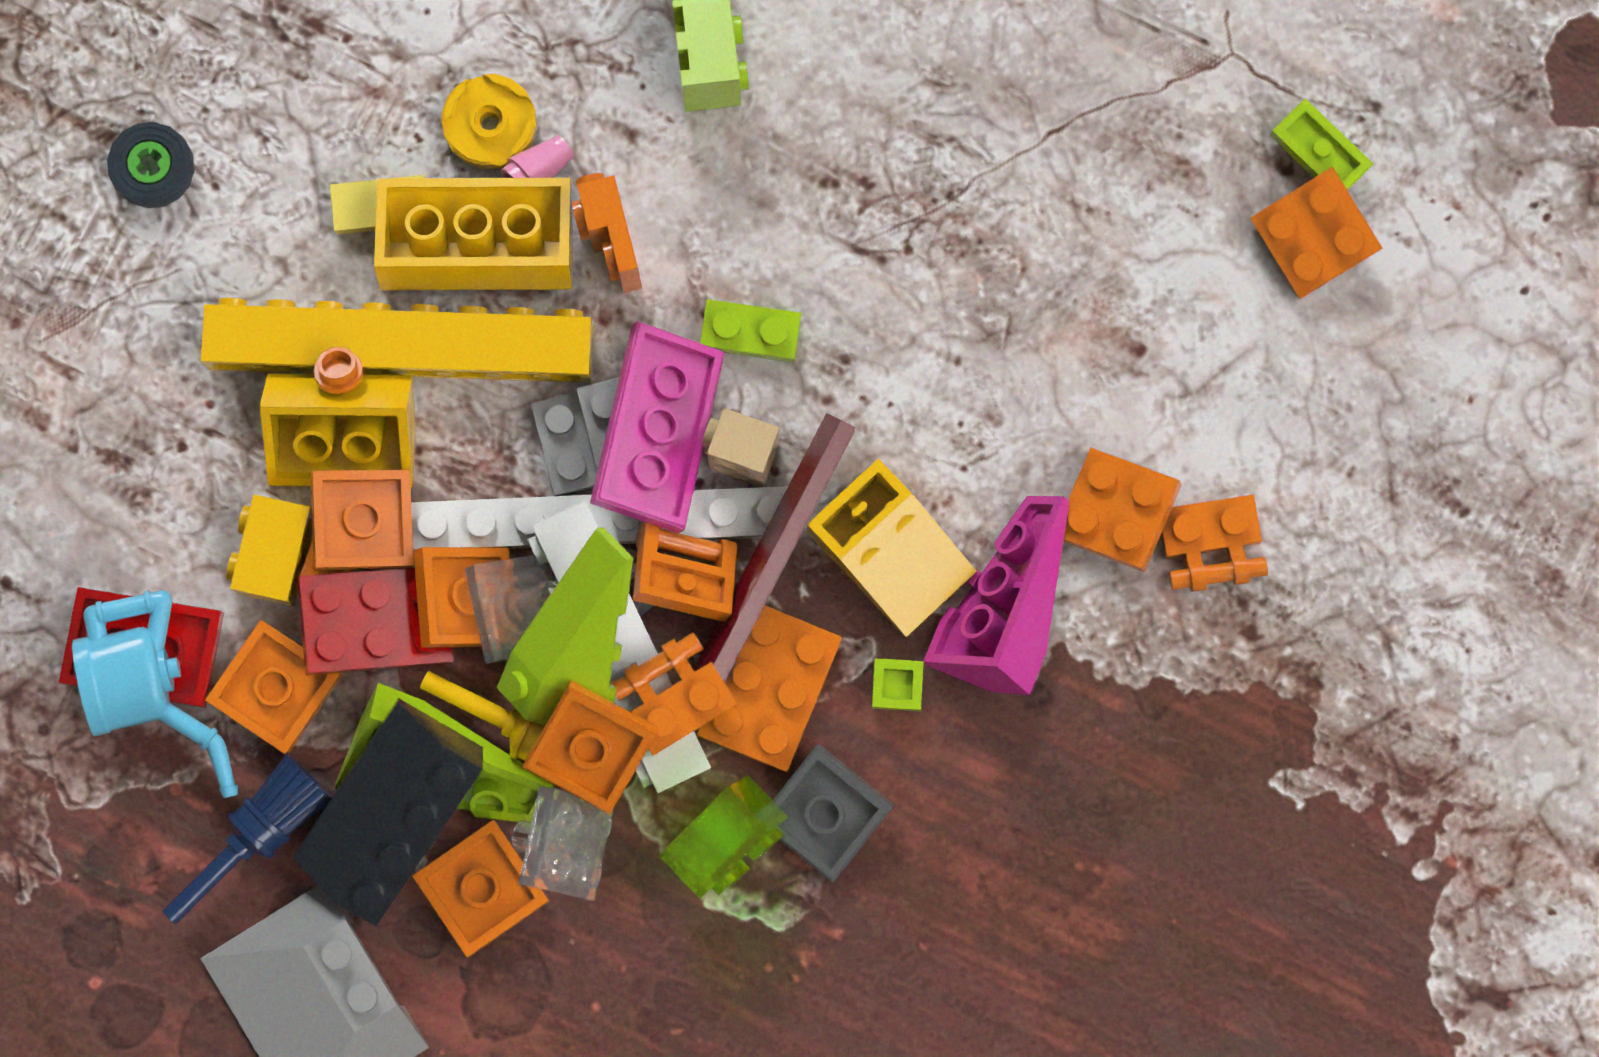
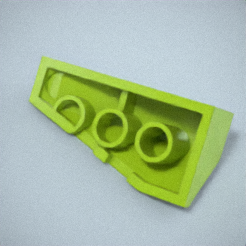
(572, 632)

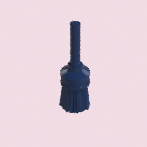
(258, 828)

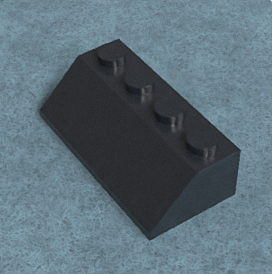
(389, 811)

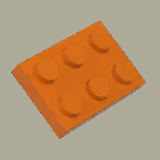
(774, 689)

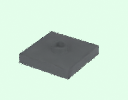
(829, 812)

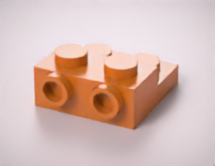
(603, 221)

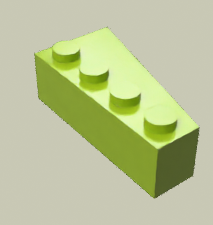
(708, 54)

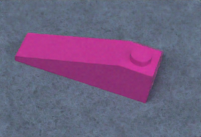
(1006, 617)

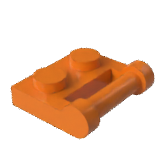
(684, 583)

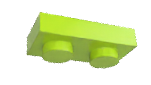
(1320, 145)
(751, 330)

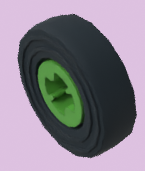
(126, 165)

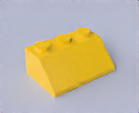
(328, 431)

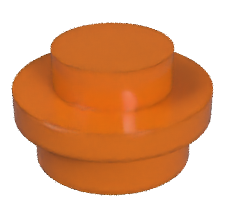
(338, 370)

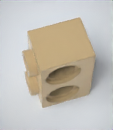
(741, 447)

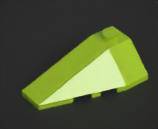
(500, 791)

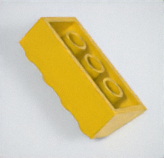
(474, 234)

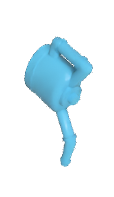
(129, 677)

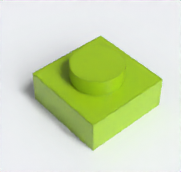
(897, 684)

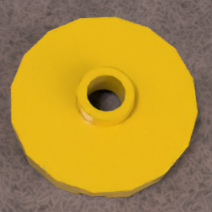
(484, 98)

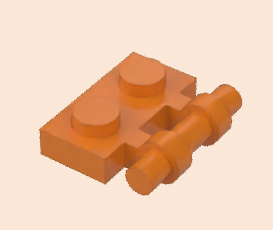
(1208, 528)
(682, 706)

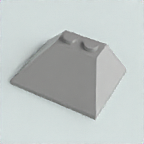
(311, 987)

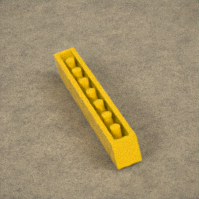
(400, 342)

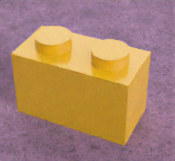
(270, 550)

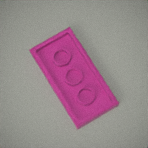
(657, 427)

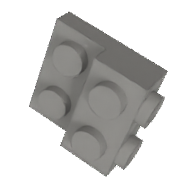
(574, 434)

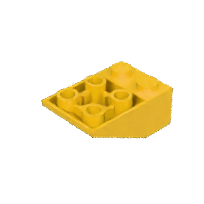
(890, 547)

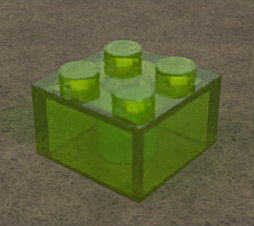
(731, 829)

